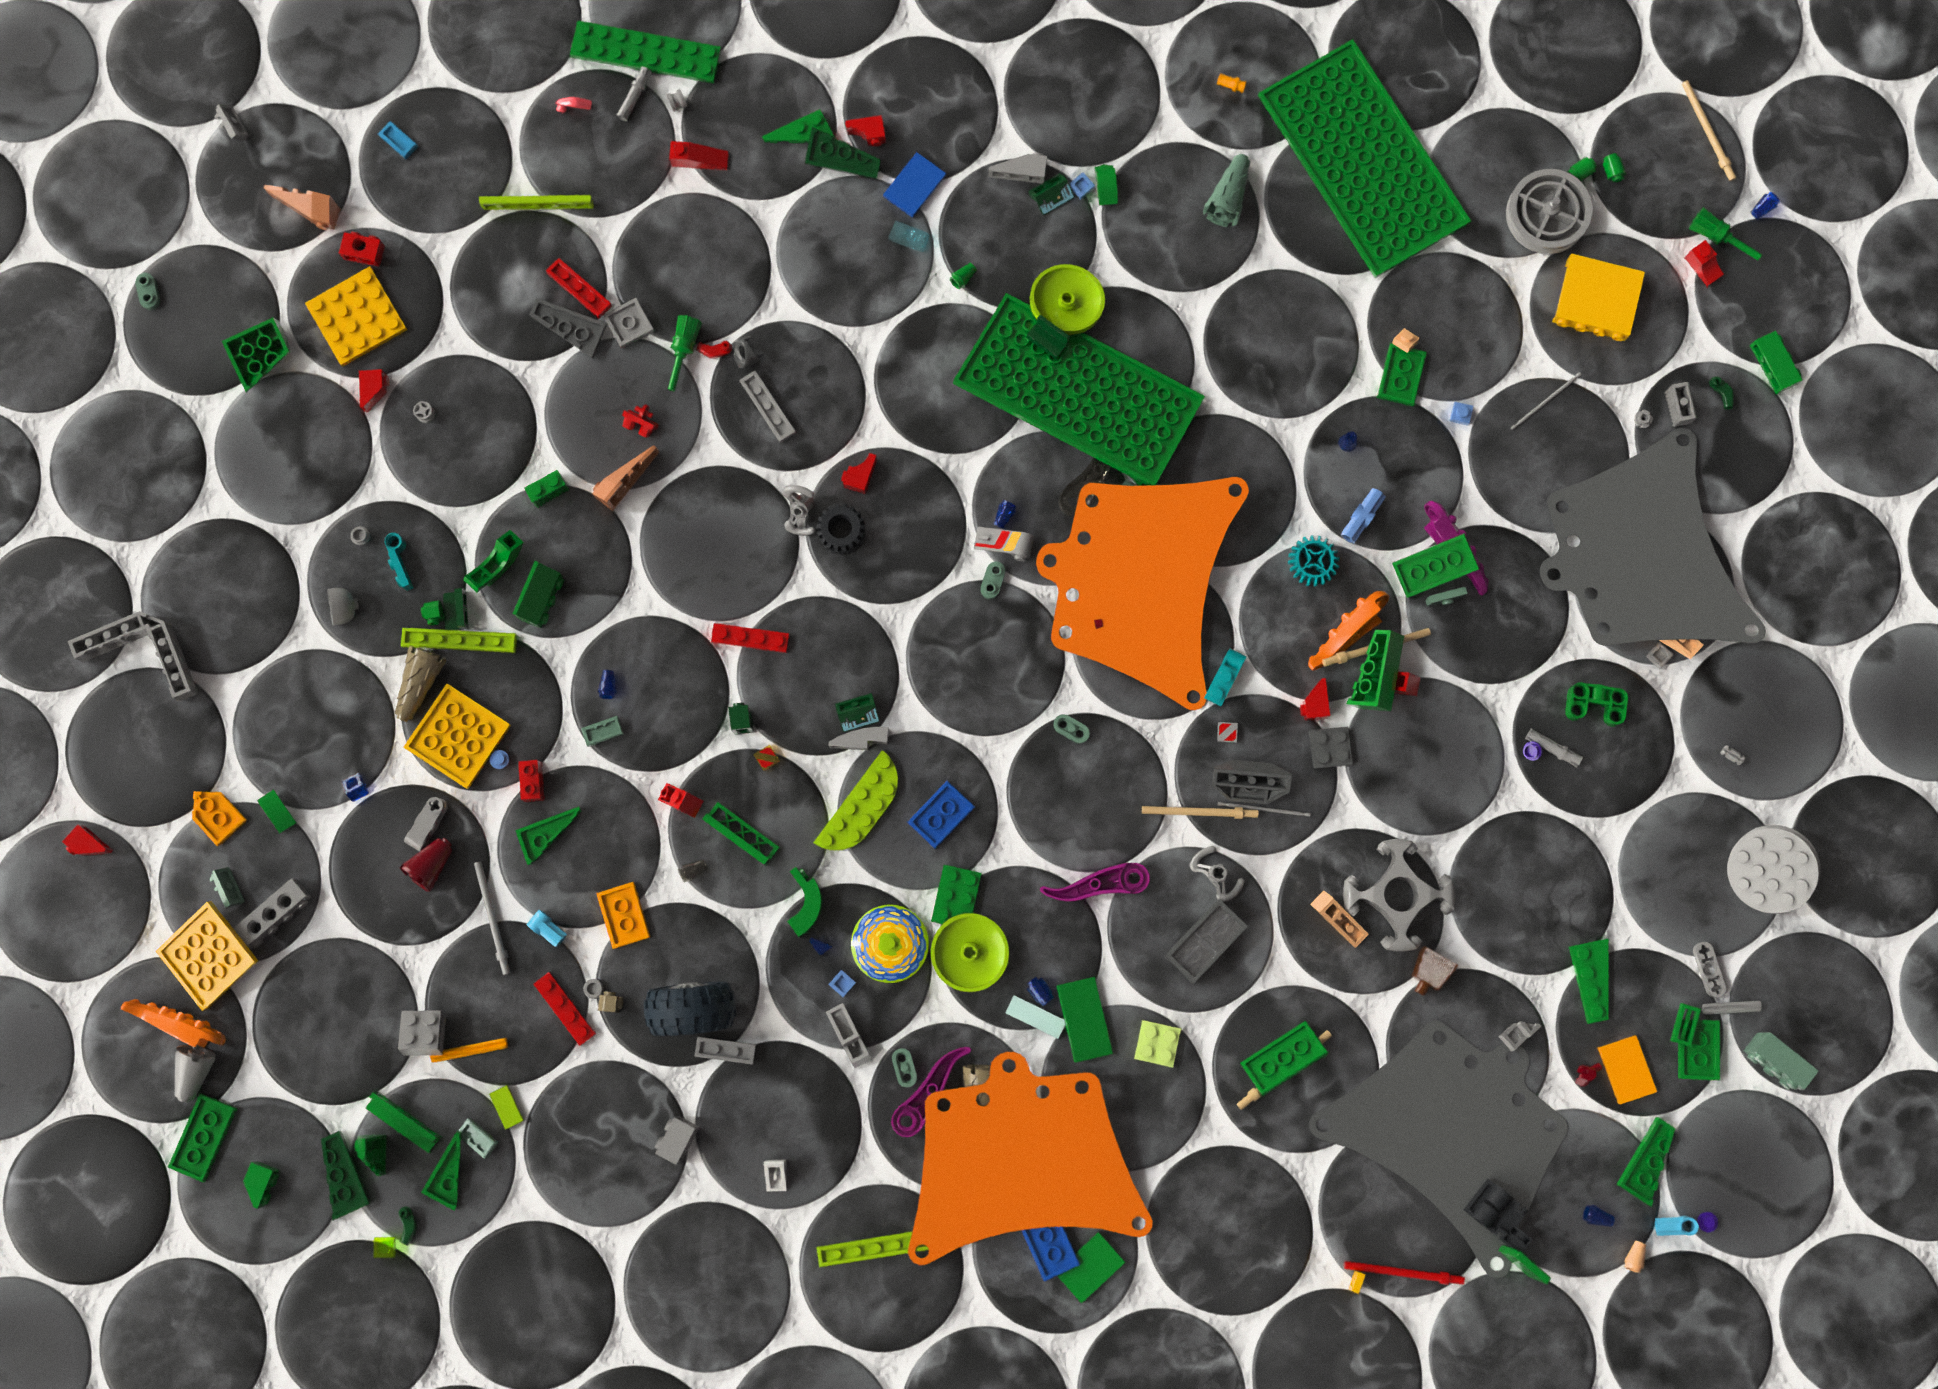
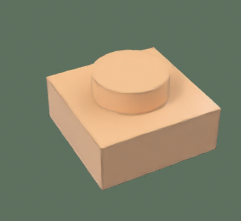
(1405, 340)

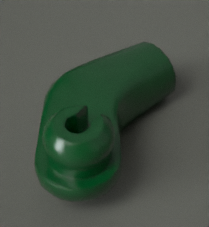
(1724, 391)
(409, 1224)

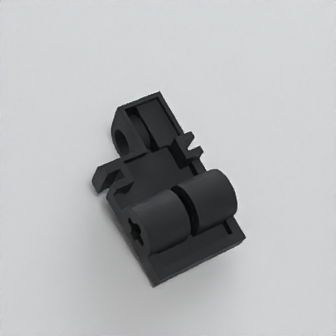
(1499, 1213)

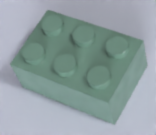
(1780, 1061)

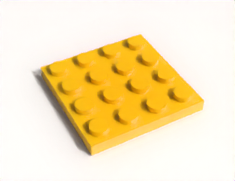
(356, 316)
(457, 736)
(206, 956)

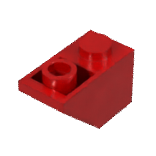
(680, 800)

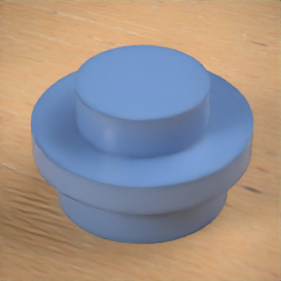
(499, 759)

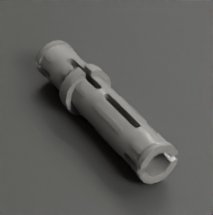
(638, 86)
(1556, 749)

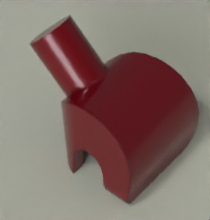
(1587, 1074)

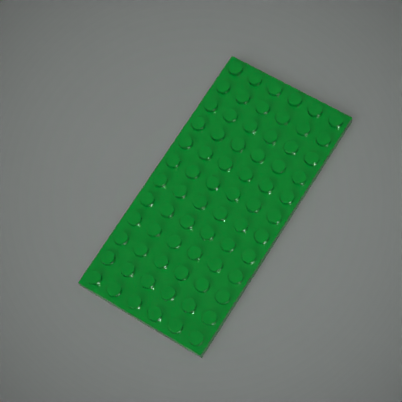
(1364, 158)
(1083, 397)

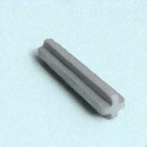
(1732, 1007)

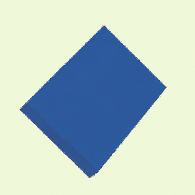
(914, 185)
(941, 814)
(1051, 1250)

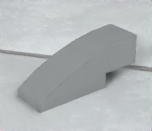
(861, 738)
(848, 1035)

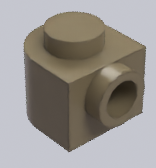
(610, 1002)

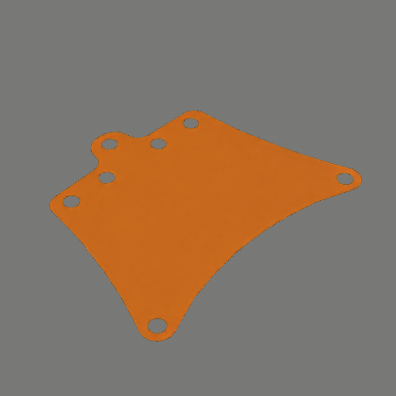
(1142, 578)
(1021, 1162)

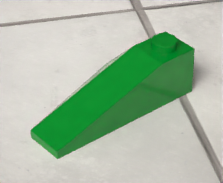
(372, 1152)

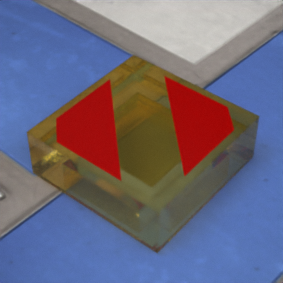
(766, 757)

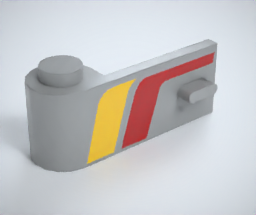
(1004, 541)

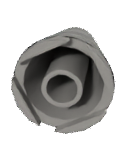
(191, 1070)

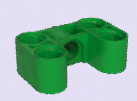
(1598, 695)

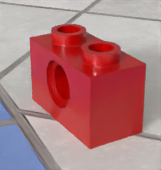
(370, 255)
(531, 780)

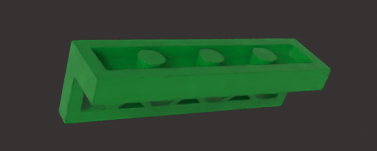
(708, 818)
(403, 1121)

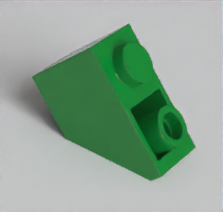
(258, 1183)

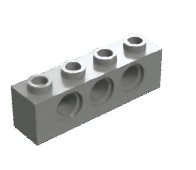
(299, 900)

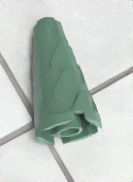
(1227, 199)

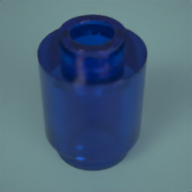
(1040, 991)

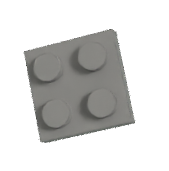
(628, 323)

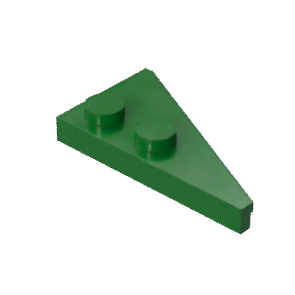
(799, 130)
(540, 835)
(445, 1178)

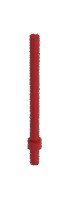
(1442, 1277)

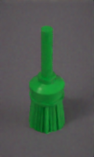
(1719, 231)
(683, 344)

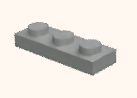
(725, 1050)

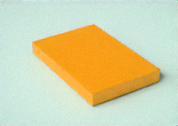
(623, 915)
(1627, 1069)

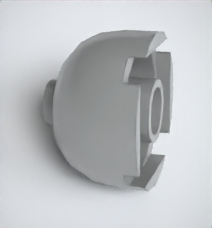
(341, 605)

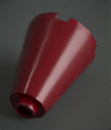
(428, 864)

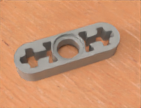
(1701, 966)

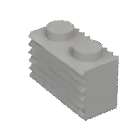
(1680, 404)

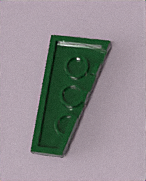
(836, 155)
(344, 1181)

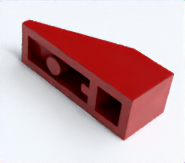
(697, 156)

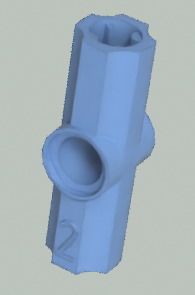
(1363, 515)

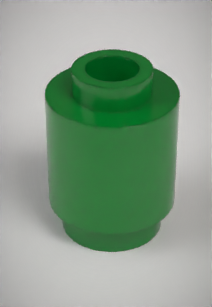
(1583, 168)
(1614, 168)

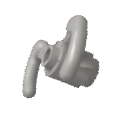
(799, 507)
(1221, 894)

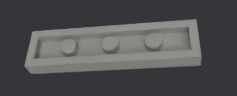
(767, 406)

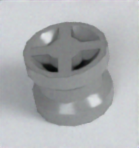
(676, 100)
(420, 411)

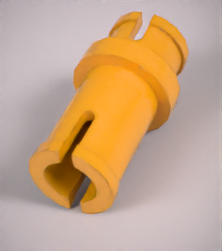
(1232, 83)

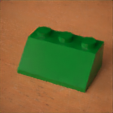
(538, 595)

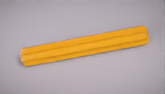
(469, 1050)

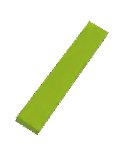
(536, 202)
(459, 640)
(865, 1249)

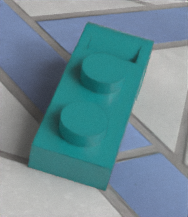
(395, 561)
(1225, 677)

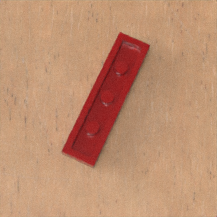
(579, 288)
(750, 638)
(564, 1008)

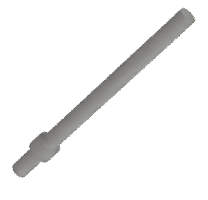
(501, 954)

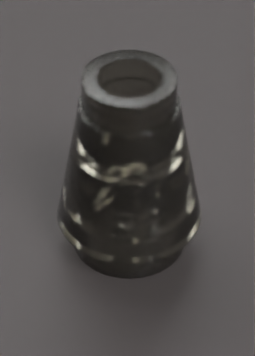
(692, 870)

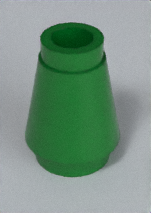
(962, 276)

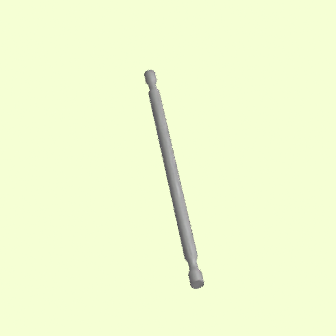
(1546, 401)
(1263, 809)

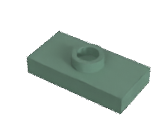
(1446, 597)
(602, 731)
(477, 1138)

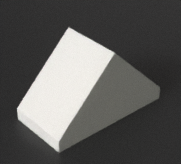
(775, 1175)

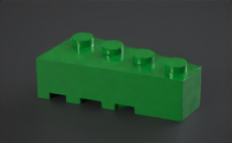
(1379, 672)

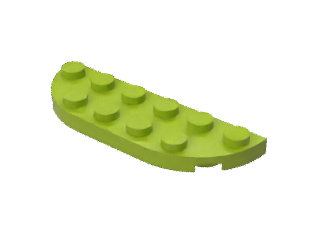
(861, 807)

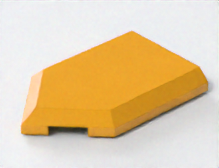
(216, 816)

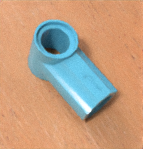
(543, 925)
(1674, 1226)

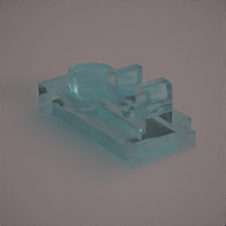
(909, 236)

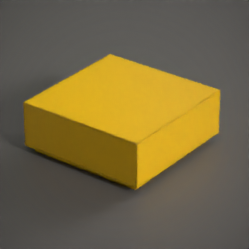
(1356, 1282)

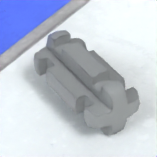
(1732, 755)

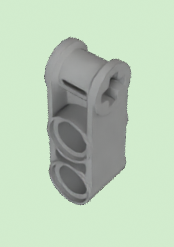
(426, 823)

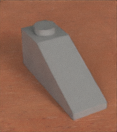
(1023, 168)

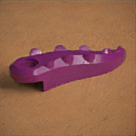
(1443, 528)
(1105, 881)
(915, 1105)

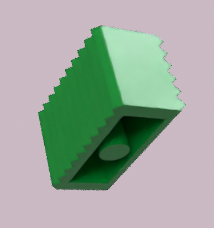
(546, 488)

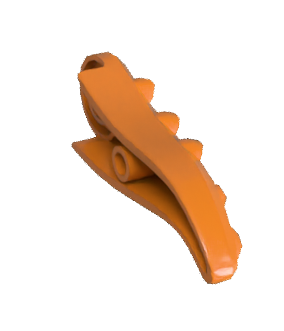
(1352, 627)
(176, 1024)

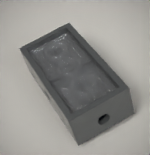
(1205, 941)

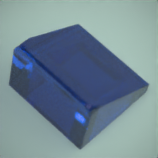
(355, 787)
(819, 946)

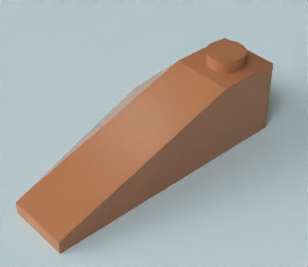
(313, 206)
(617, 484)

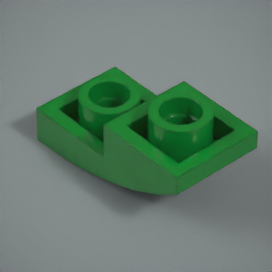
(276, 811)

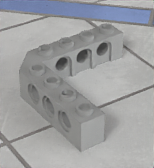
(131, 629)

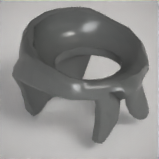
(750, 357)

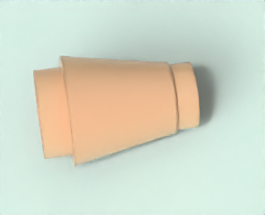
(1636, 1257)

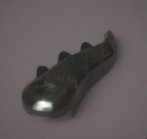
(1094, 473)

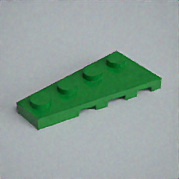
(1592, 975)
(1646, 1164)

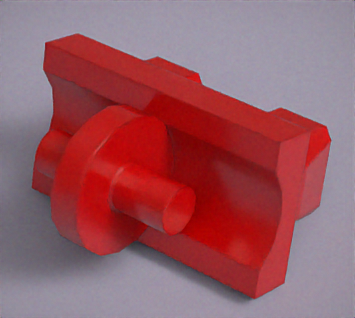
(632, 418)

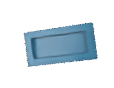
(398, 140)

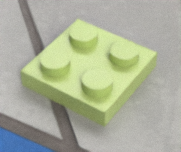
(1157, 1043)

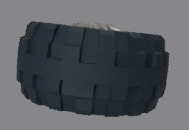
(689, 1008)

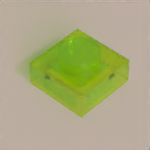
(384, 1247)

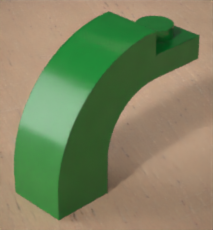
(497, 563)
(811, 910)

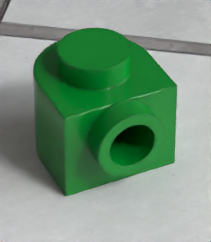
(433, 612)

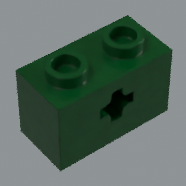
(741, 719)

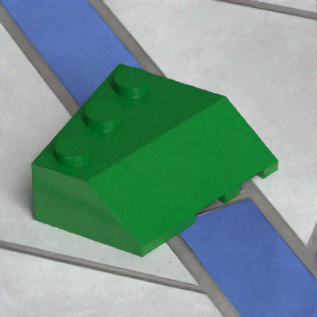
(256, 351)

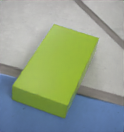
(506, 1107)

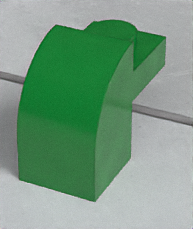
(1106, 184)

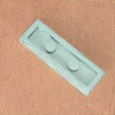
(1035, 1017)

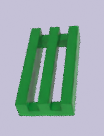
(1682, 1007)

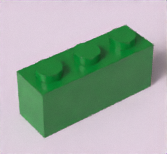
(1776, 362)

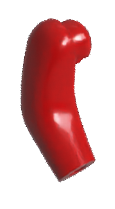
(714, 351)

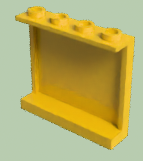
(1599, 297)

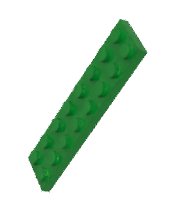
(641, 49)

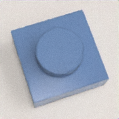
(1081, 185)
(1461, 413)
(842, 983)

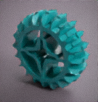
(1319, 566)

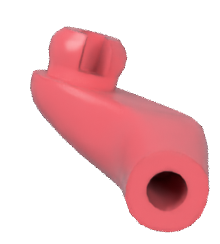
(573, 102)

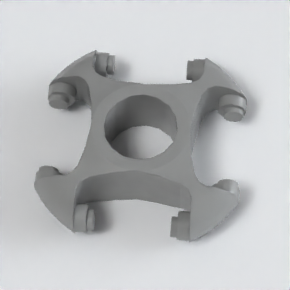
(1422, 894)

